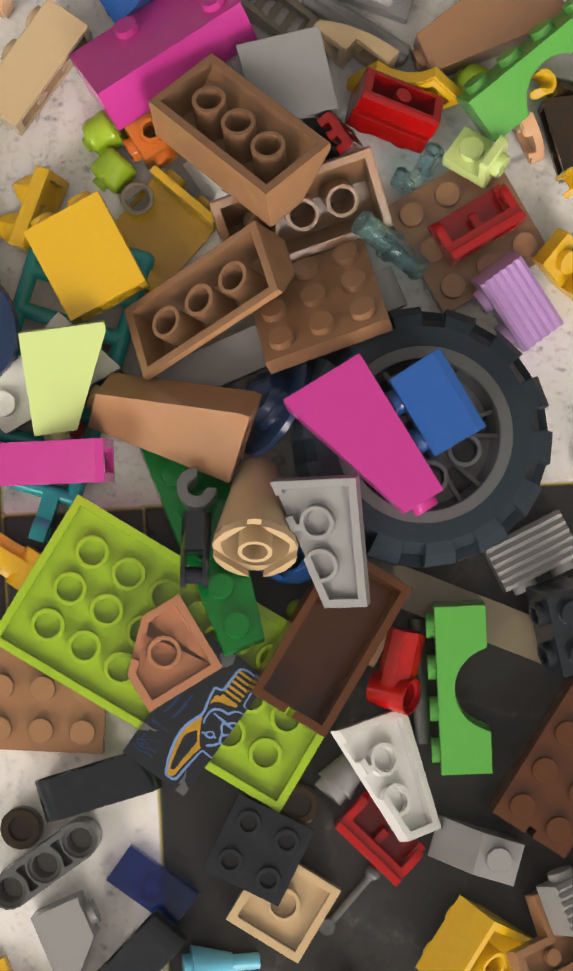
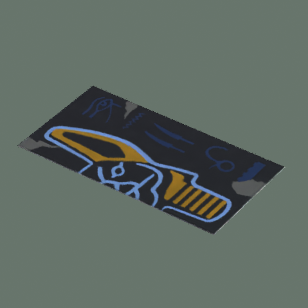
(192, 726)

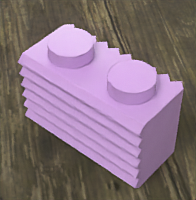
(515, 301)

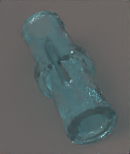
(390, 245)

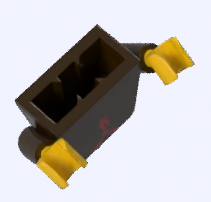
(557, 122)

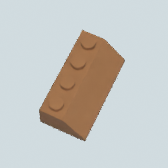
(239, 138)
(325, 216)
(208, 297)

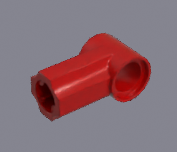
(395, 681)

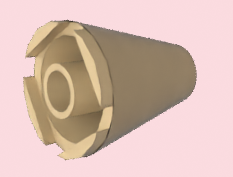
(253, 524)

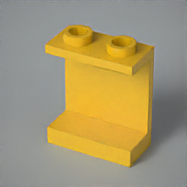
(171, 228)

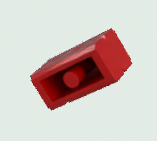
(394, 110)

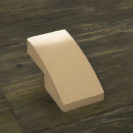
(347, 42)

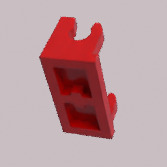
(477, 224)
(373, 837)

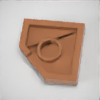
(169, 654)

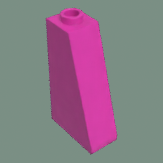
(363, 429)
(57, 462)

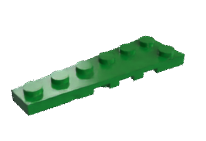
(229, 597)

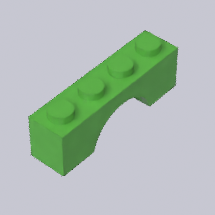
(499, 98)
(463, 739)

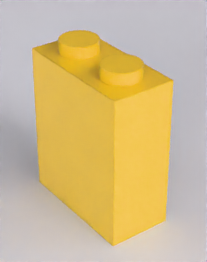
(85, 257)

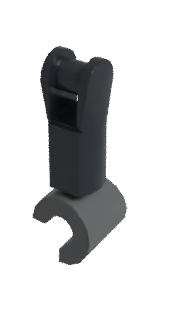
(195, 527)

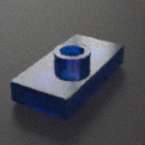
(152, 884)

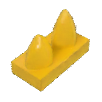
(38, 194)

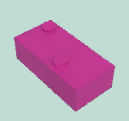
(155, 49)

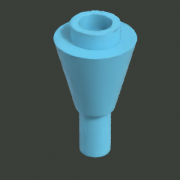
(218, 960)

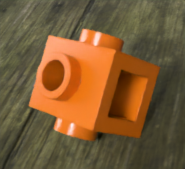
(143, 147)

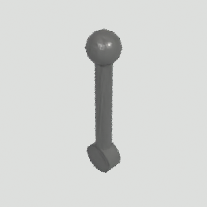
(328, 925)

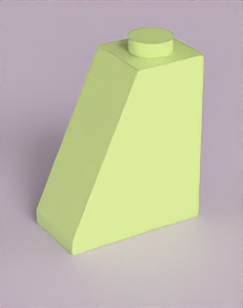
(59, 374)

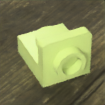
(477, 157)

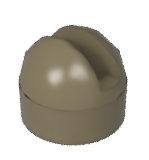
(141, 206)

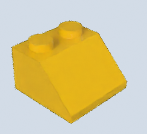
(471, 940)

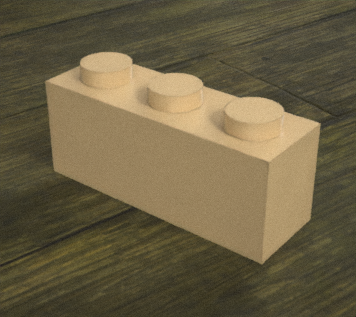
(38, 63)

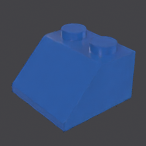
(434, 404)

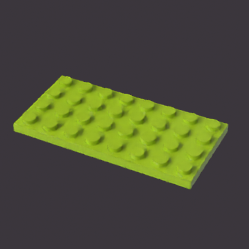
(81, 625)

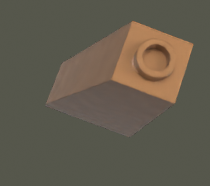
(478, 32)
(177, 420)

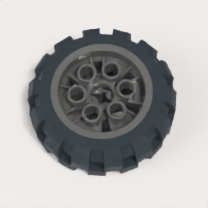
(505, 459)

